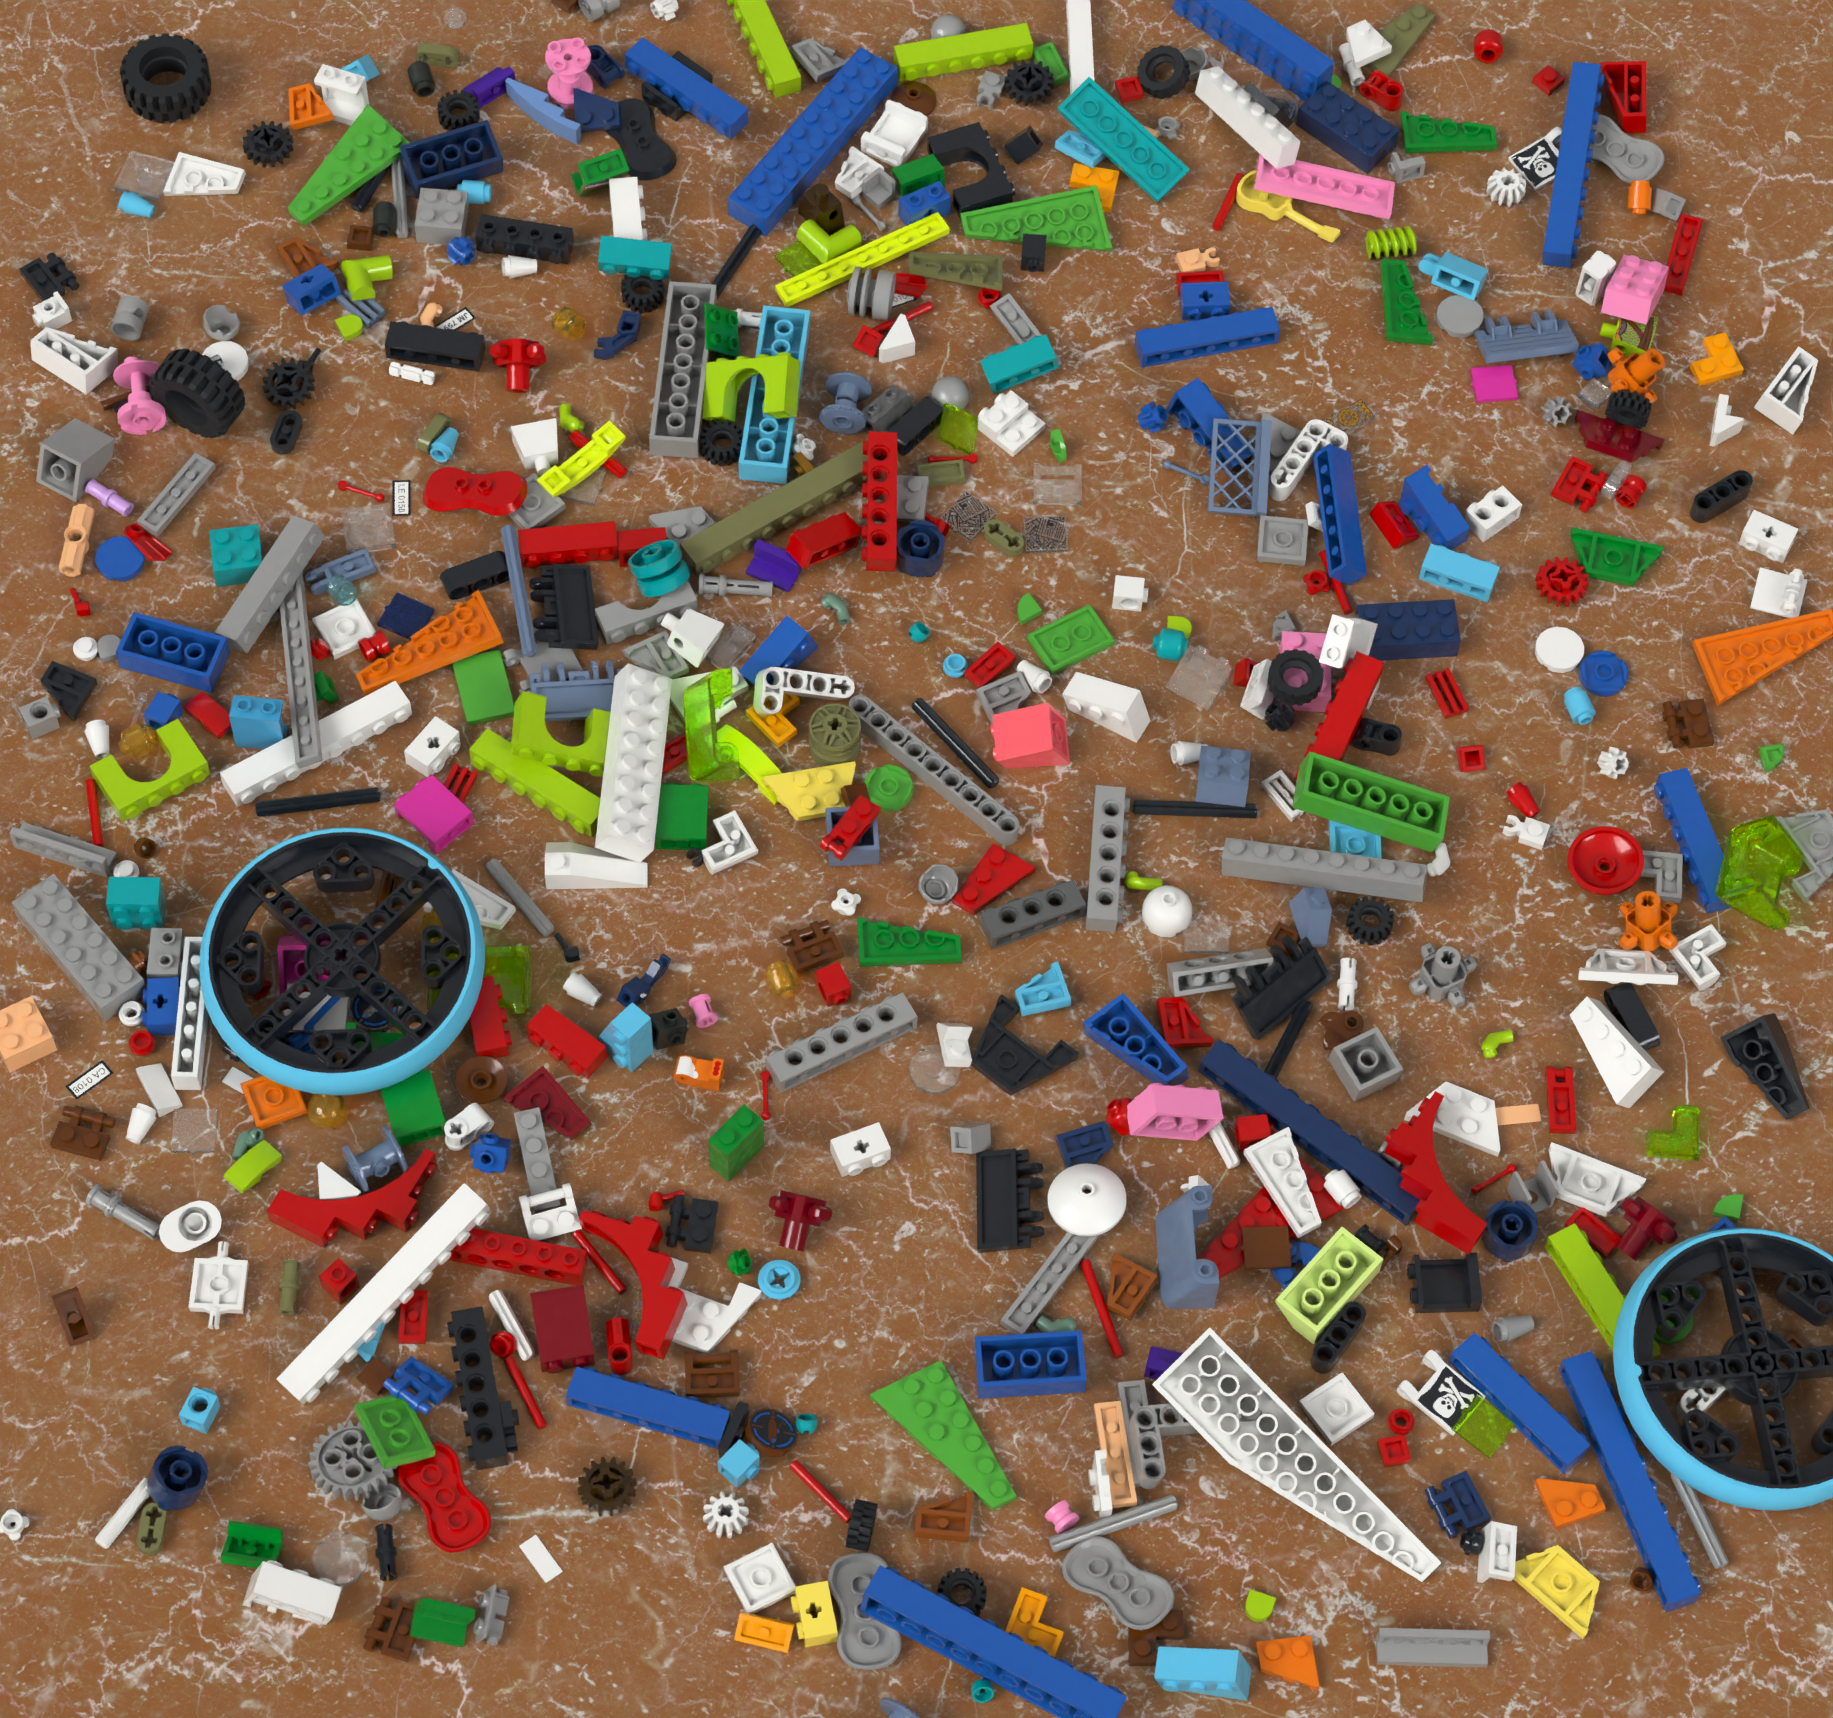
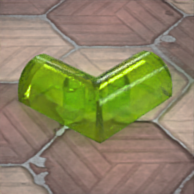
(1679, 1143)

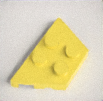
(811, 790)
(1560, 1586)

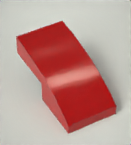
(209, 714)

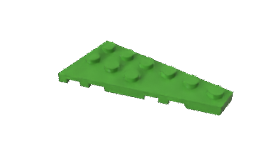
(358, 156)
(1067, 219)
(942, 1424)

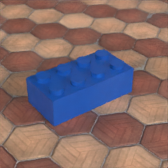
(172, 652)
(1029, 1364)

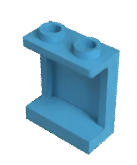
(257, 722)

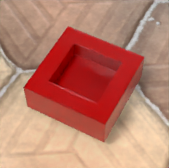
(1548, 80)
(1129, 89)
(868, 341)
(1394, 1451)

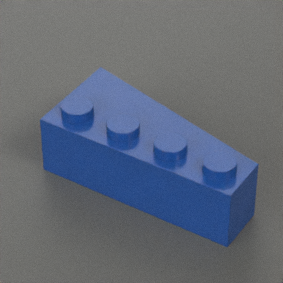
(1196, 411)
(1132, 1039)

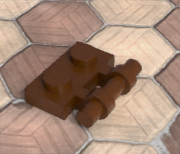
(1694, 720)
(815, 951)
(81, 1140)
(397, 1641)

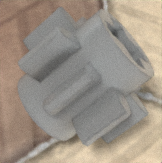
(1556, 410)

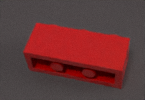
(824, 540)
(488, 1022)
(566, 1042)

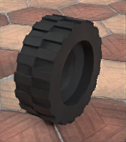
(1170, 86)
(1295, 659)

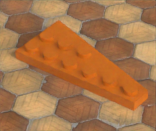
(438, 644)
(1750, 654)

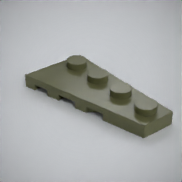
(1402, 36)
(967, 269)

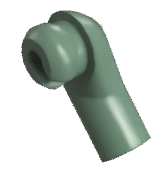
(839, 605)
(245, 1141)
(1065, 1324)

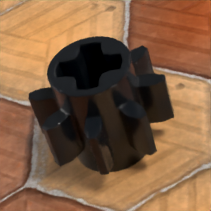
(1279, 716)

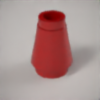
(1522, 799)

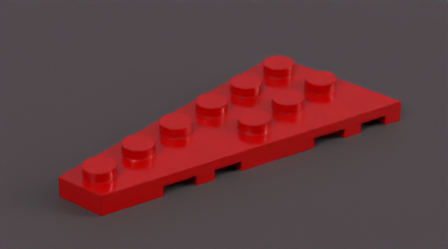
(1263, 1212)

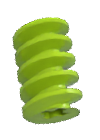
(1391, 241)

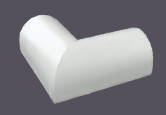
(733, 848)
(1693, 956)

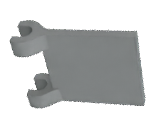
(544, 655)

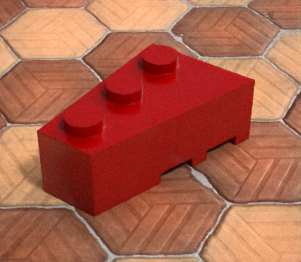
(1627, 93)

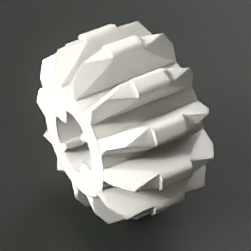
(1506, 187)
(725, 1523)

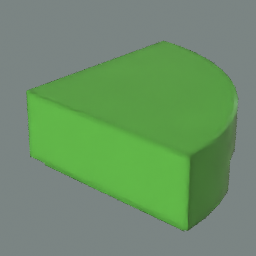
(1058, 446)
(1028, 609)
(1771, 756)
(1729, 1206)

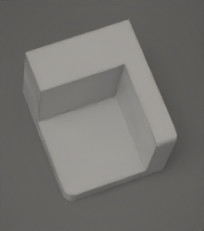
(878, 188)
(1666, 203)
(970, 1137)

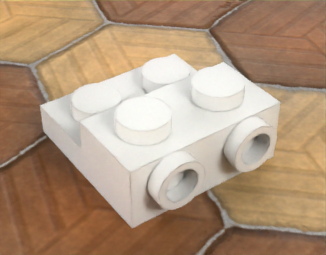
(1010, 423)

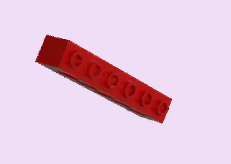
(884, 556)
(522, 1257)

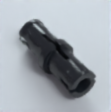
(386, 1552)

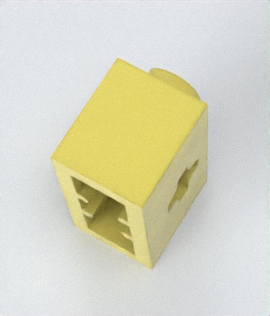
(815, 1598)

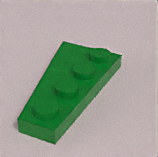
(1434, 135)
(893, 945)

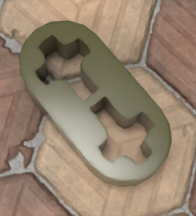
(438, 55)
(433, 431)
(1003, 538)
(146, 1528)

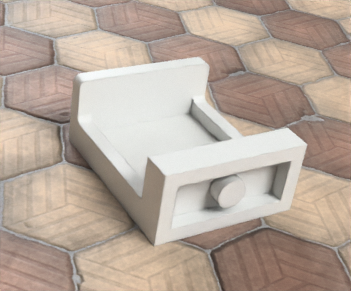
(342, 93)
(895, 134)
(1346, 637)

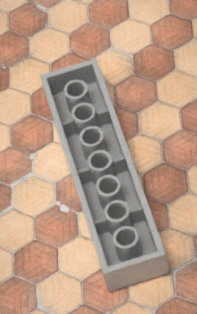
(681, 372)

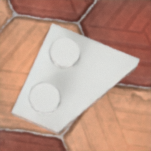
(1366, 44)
(854, 171)
(1099, 1478)

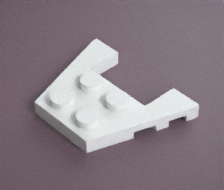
(706, 1320)

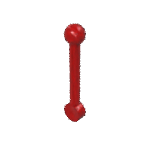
(972, 458)
(342, 485)
(765, 1077)
(1510, 1169)

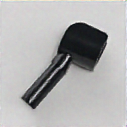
(311, 360)
(695, 852)
(571, 953)

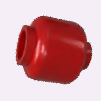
(1488, 46)
(1117, 1115)

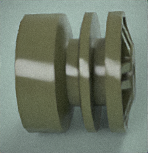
(834, 735)

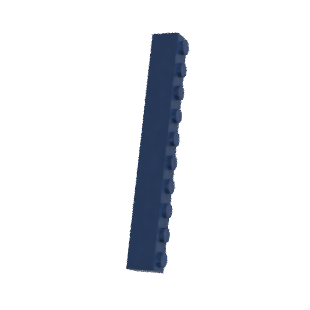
(1309, 1128)

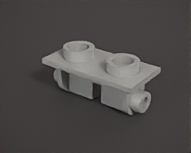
(486, 1625)

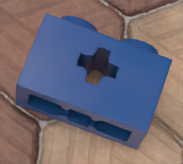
(924, 203)
(311, 289)
(1204, 300)
(161, 993)

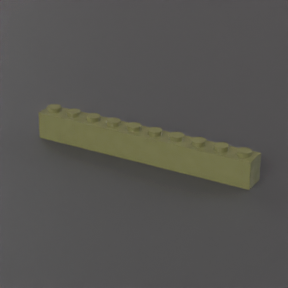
(775, 511)

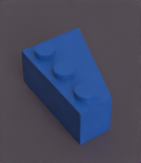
(1431, 511)
(783, 648)

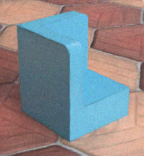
(363, 66)

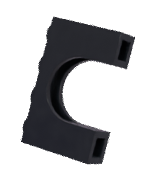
(973, 145)

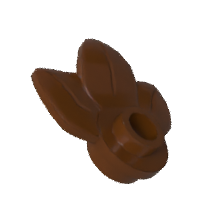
(1337, 1028)

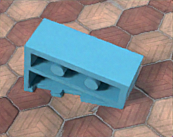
(629, 1038)
(1203, 1671)

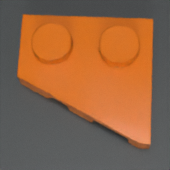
(307, 107)
(1569, 1501)
(1289, 1659)

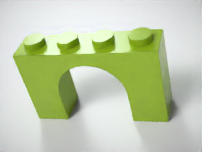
(726, 377)
(534, 742)
(132, 797)

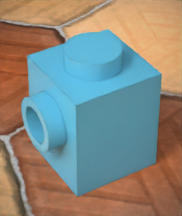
(740, 1463)

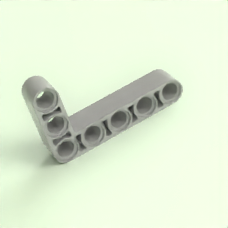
(1152, 1435)

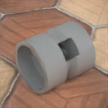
(595, 8)
(129, 318)

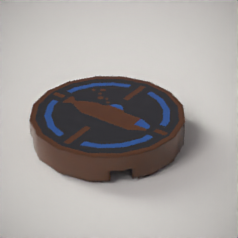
(771, 1432)

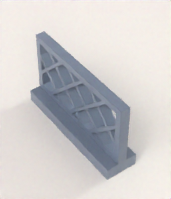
(1260, 469)

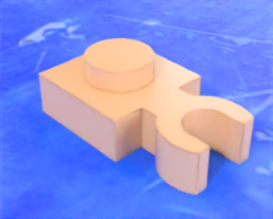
(1195, 261)

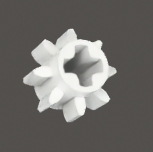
(664, 9)
(1613, 762)

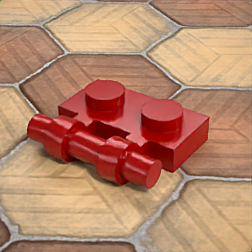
(1572, 481)

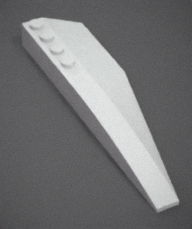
(1282, 1450)

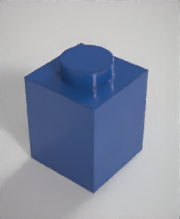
(162, 710)

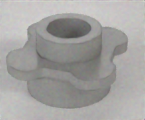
(1171, 124)

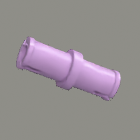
(109, 498)

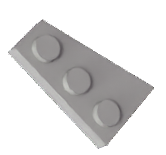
(1281, 440)

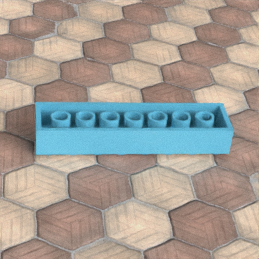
(768, 440)

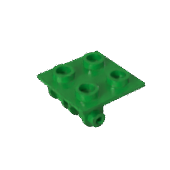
(721, 331)

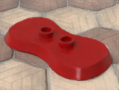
(491, 493)
(452, 1512)

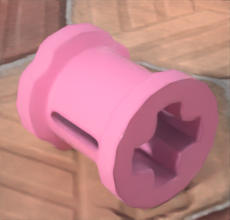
(703, 1010)

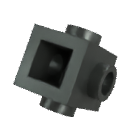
(668, 1028)

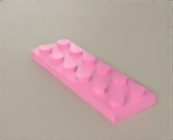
(1327, 187)

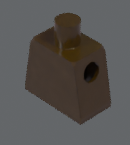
(823, 208)

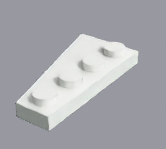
(1281, 1173)

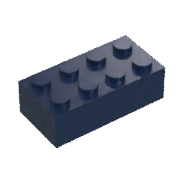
(1347, 127)
(451, 158)
(1413, 629)

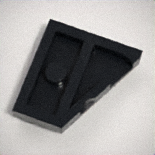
(68, 688)

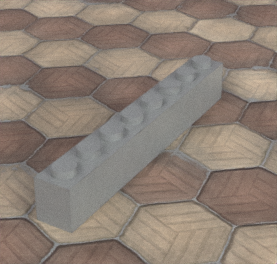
(1324, 869)

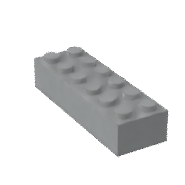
(79, 947)

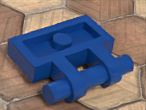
(423, 1381)

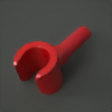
(942, 526)
(82, 608)
(657, 1198)

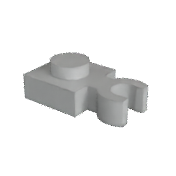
(990, 88)

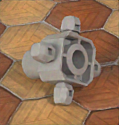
(1443, 974)

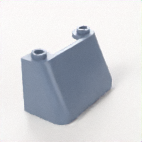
(1182, 1277)

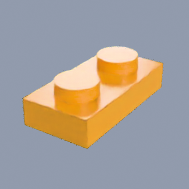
(764, 1631)

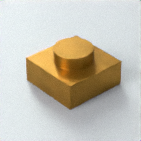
(800, 465)

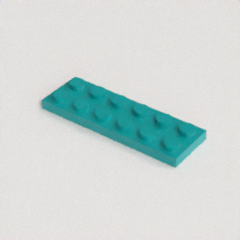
(1123, 140)

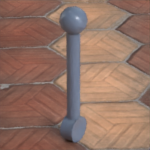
(1204, 479)

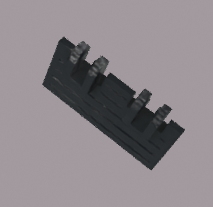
(567, 607)
(1285, 986)
(1002, 1196)

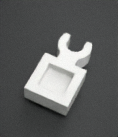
(1530, 832)

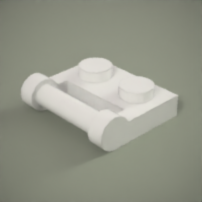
(552, 1221)

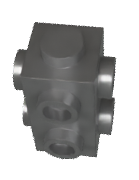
(887, 409)

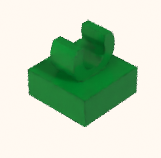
(325, 688)

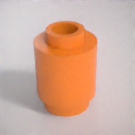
(1639, 197)

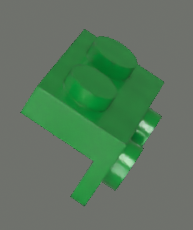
(251, 1544)

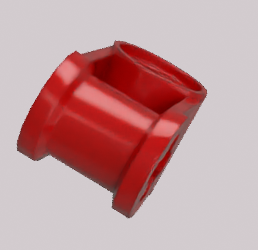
(1383, 91)

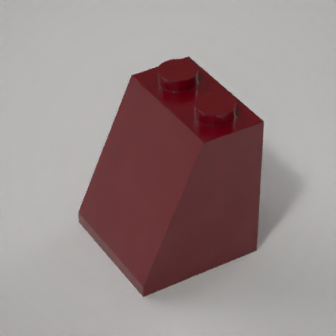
(562, 1329)

